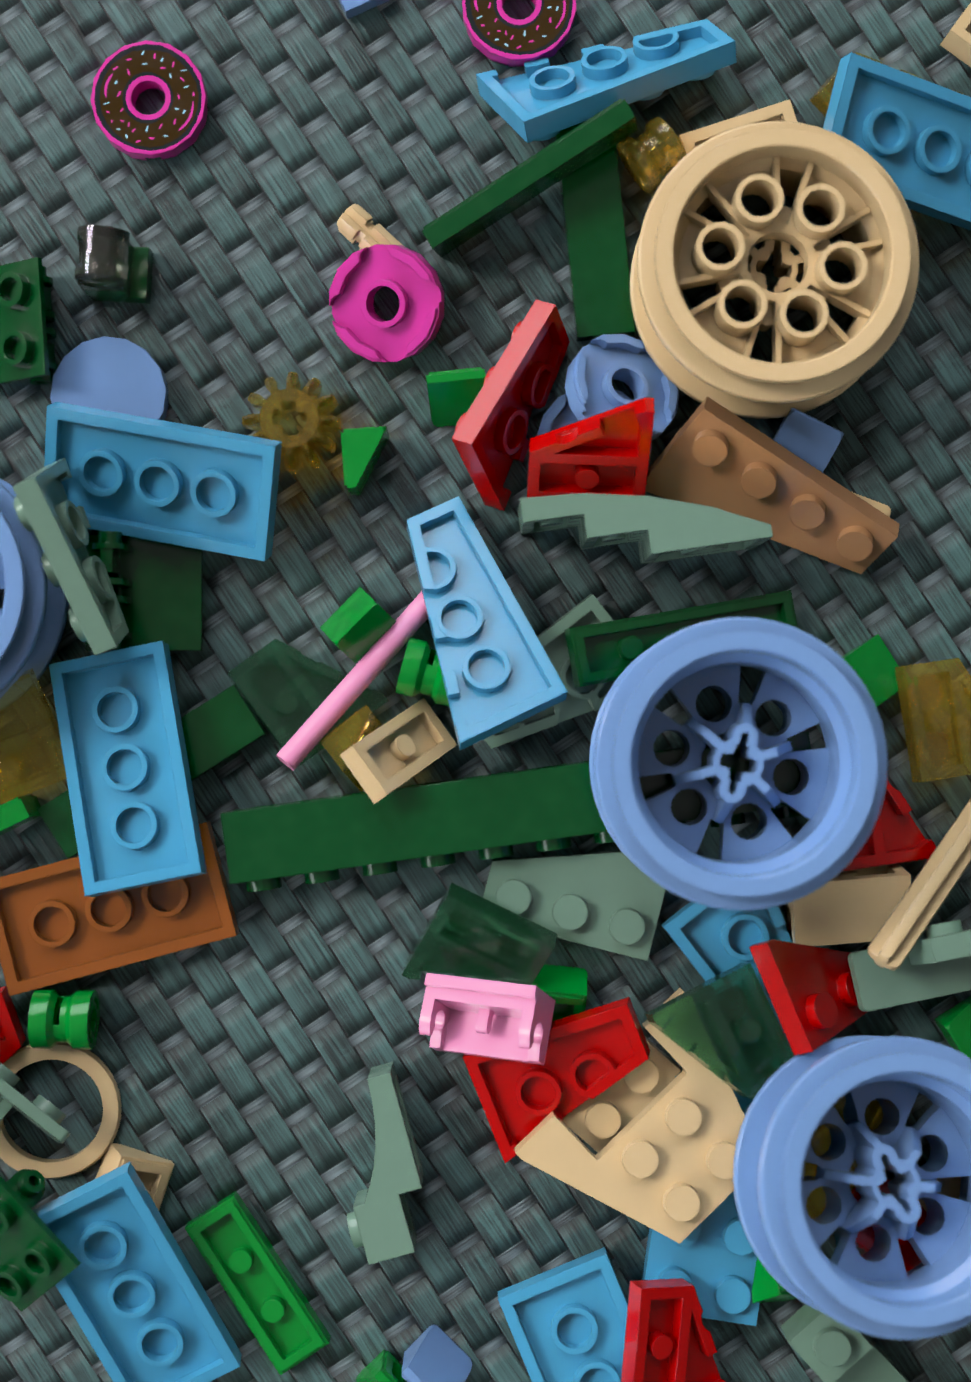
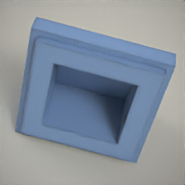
(808, 438)
(435, 1359)

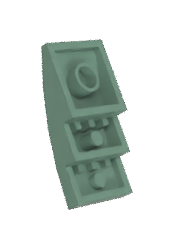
(659, 525)

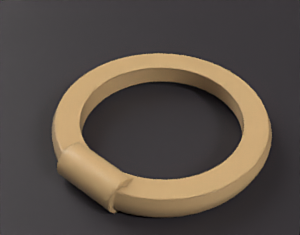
(111, 1100)

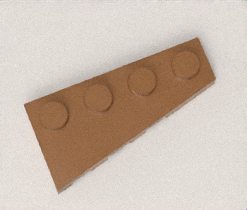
(742, 471)

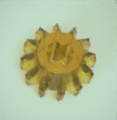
(311, 410)

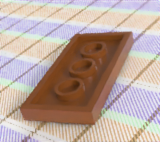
(62, 935)

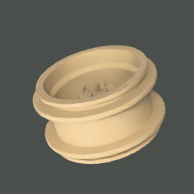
(706, 348)

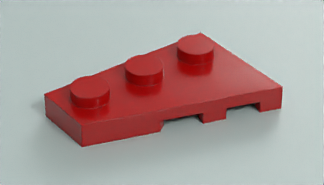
(497, 421)
(581, 1062)

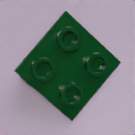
(23, 320)
(155, 587)
(29, 1251)

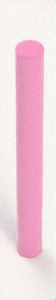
(353, 684)

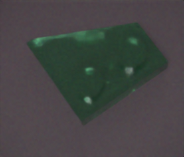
(288, 689)
(480, 941)
(727, 1029)

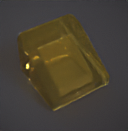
(347, 734)

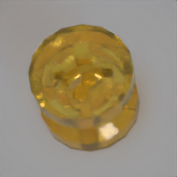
(651, 154)

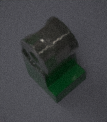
(112, 267)

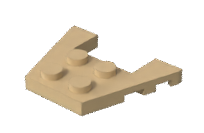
(666, 1163)

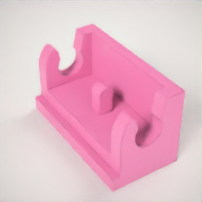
(486, 1018)

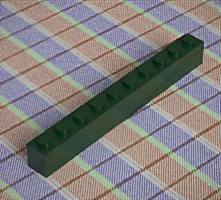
(449, 818)

